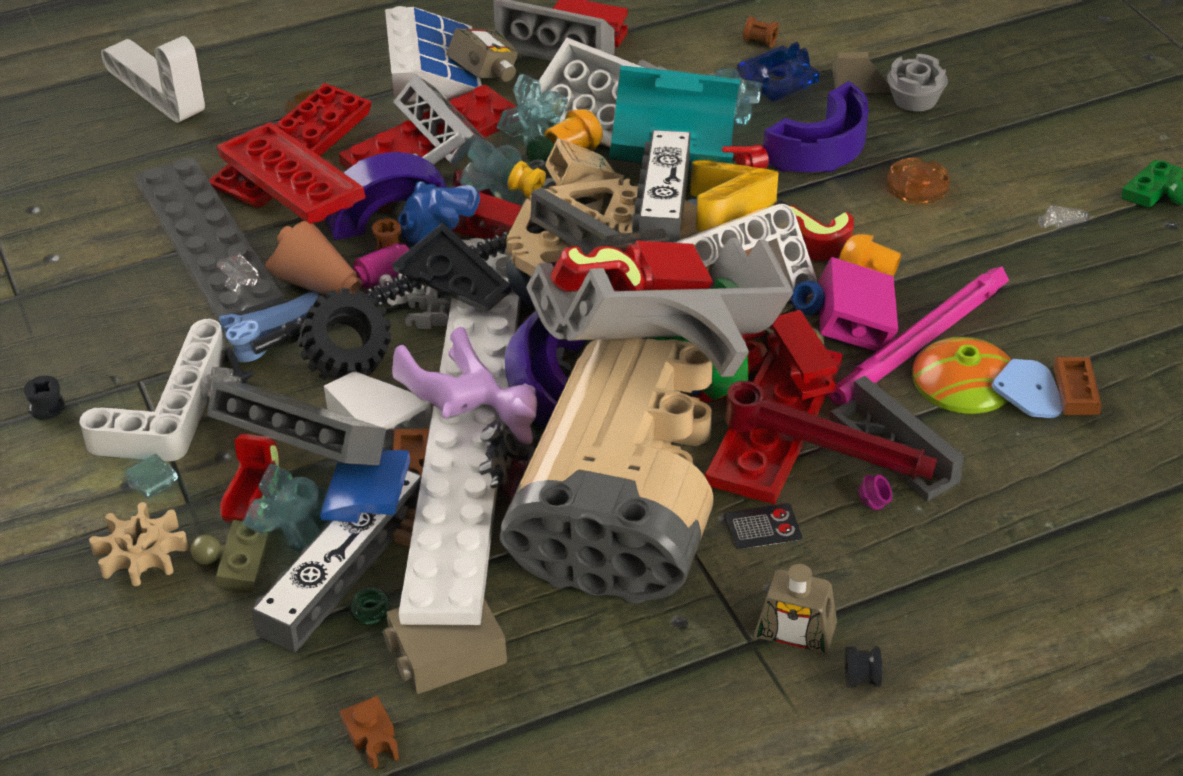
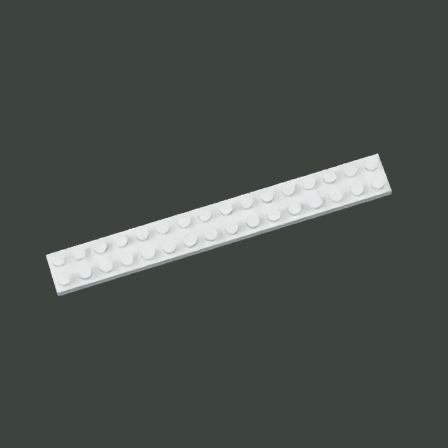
(454, 500)

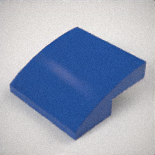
(366, 488)

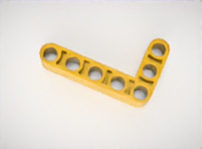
(729, 191)

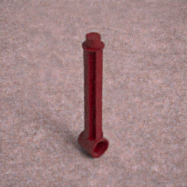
(748, 408)

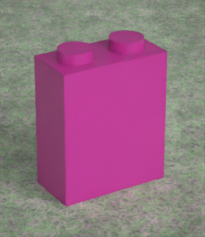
(858, 305)

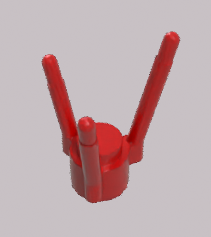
(750, 156)

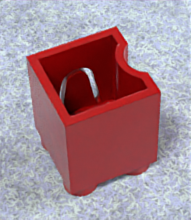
(670, 265)

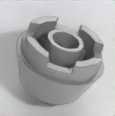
(917, 82)

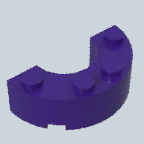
(823, 143)
(384, 180)
(533, 361)

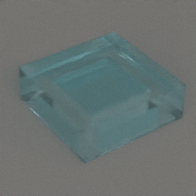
(151, 476)

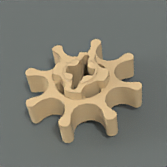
(138, 544)

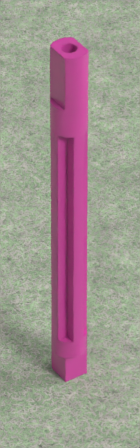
(921, 333)

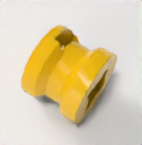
(526, 179)

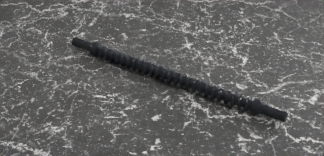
(290, 331)

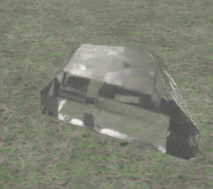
(239, 272)

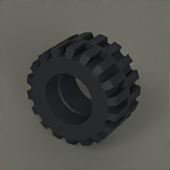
(351, 311)

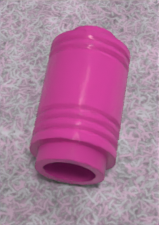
(378, 263)

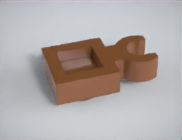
(416, 443)
(370, 728)

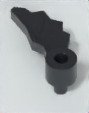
(235, 365)

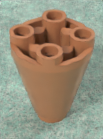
(310, 261)

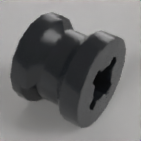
(44, 397)
(863, 666)

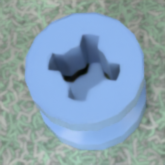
(240, 337)

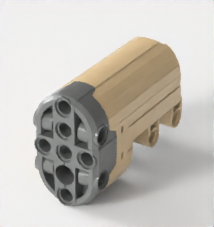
(606, 489)

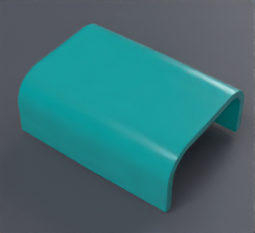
(677, 103)

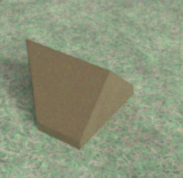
(860, 71)

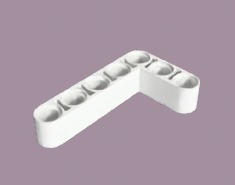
(167, 82)
(773, 224)
(178, 413)

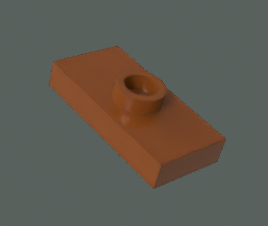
(1077, 386)

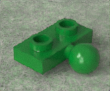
(1155, 182)

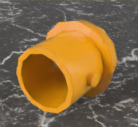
(579, 128)
(869, 254)

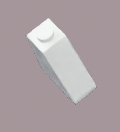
(377, 404)

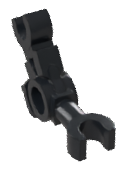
(501, 449)

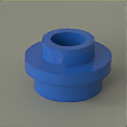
(800, 294)

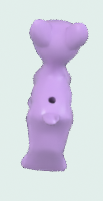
(474, 388)

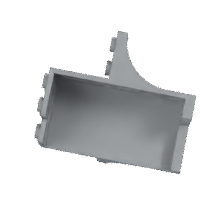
(704, 317)

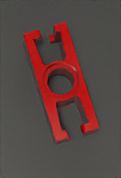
(611, 14)
(490, 218)
(802, 355)

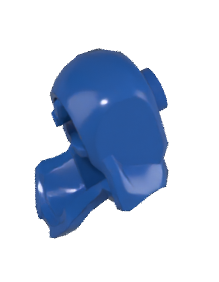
(433, 206)

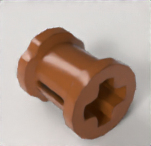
(760, 31)
(386, 232)

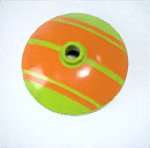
(959, 374)

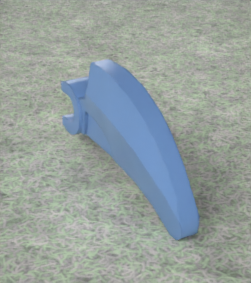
(273, 317)

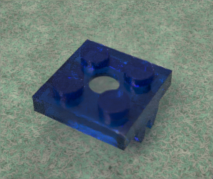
(781, 61)

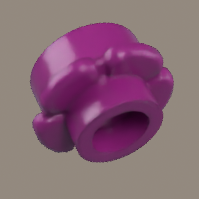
(875, 492)

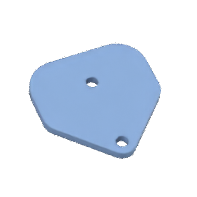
(1020, 384)

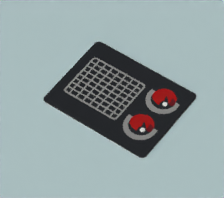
(763, 526)

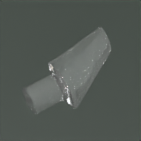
(1062, 216)

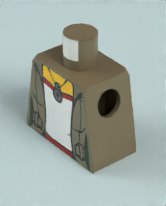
(483, 53)
(798, 610)

